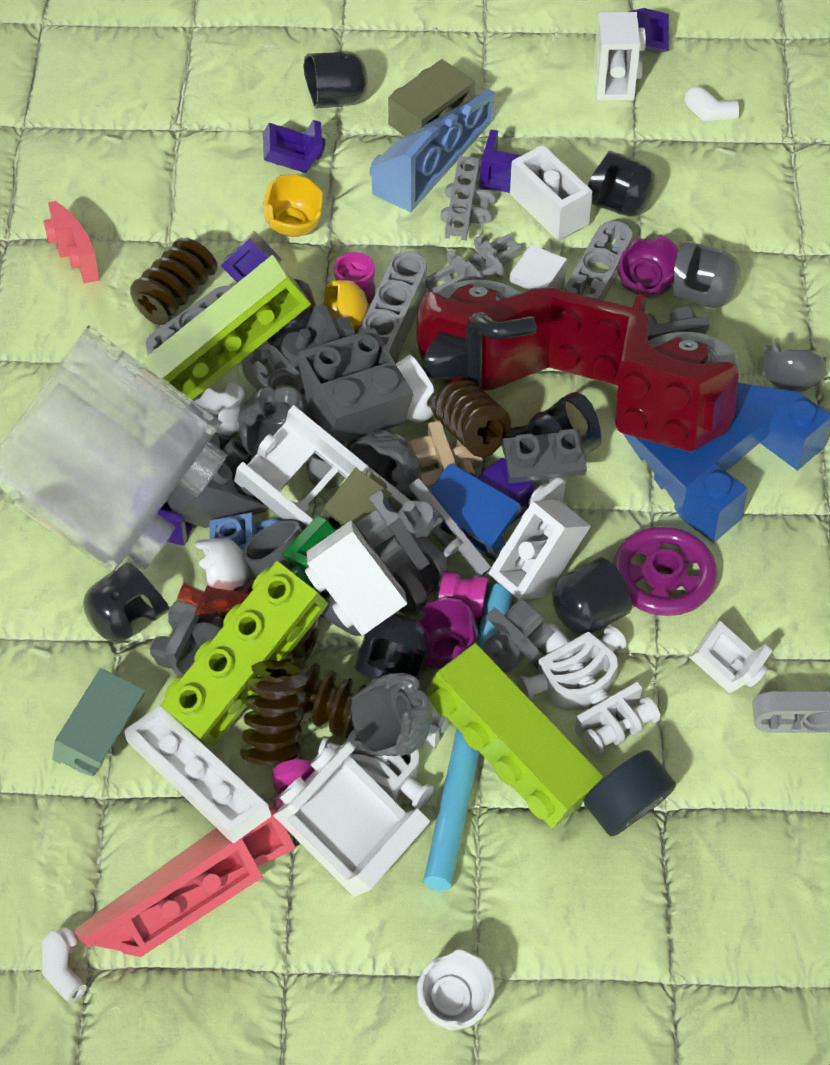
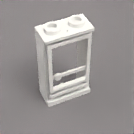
(286, 453)

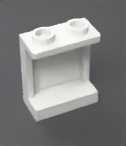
(348, 820)

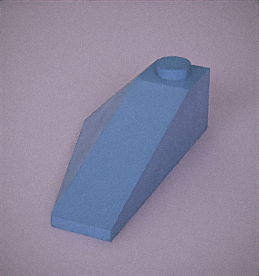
(424, 156)

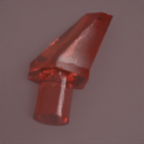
(211, 600)

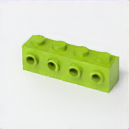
(229, 329)
(253, 632)
(513, 735)

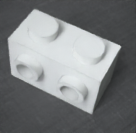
(617, 55)
(550, 192)
(539, 549)
(355, 579)

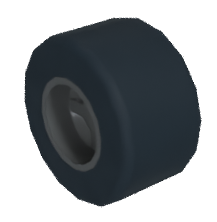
(629, 792)

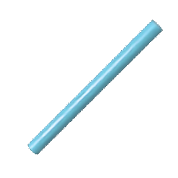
(459, 776)

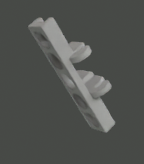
(466, 197)
(466, 271)
(461, 543)

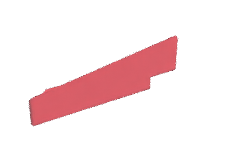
(185, 889)

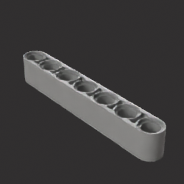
(392, 316)

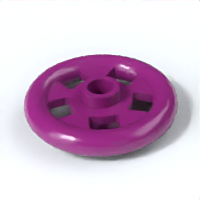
(658, 600)

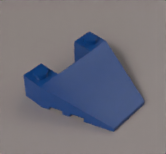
(698, 479)

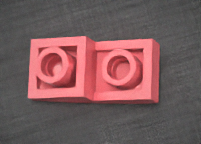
(71, 241)

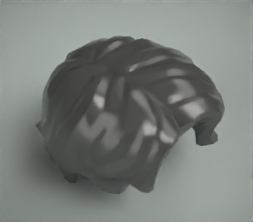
(266, 413)
(390, 458)
(391, 715)

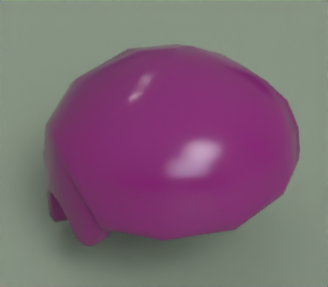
(648, 266)
(450, 630)

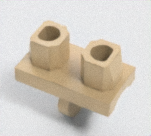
(436, 450)

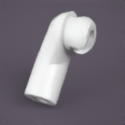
(708, 108)
(55, 964)

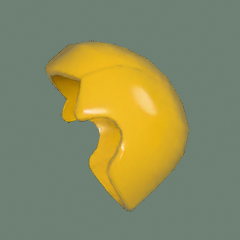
(292, 205)
(348, 300)

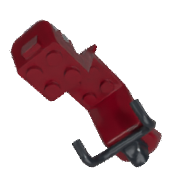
(668, 390)

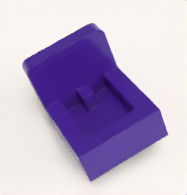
(293, 148)

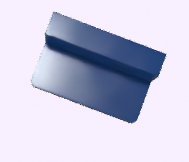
(476, 509)

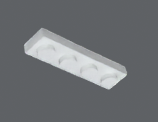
(197, 774)

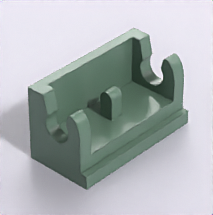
(96, 722)

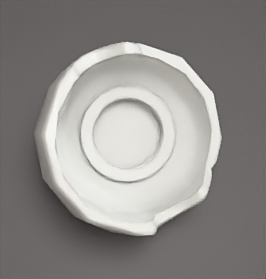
(421, 387)
(224, 406)
(223, 563)
(456, 990)

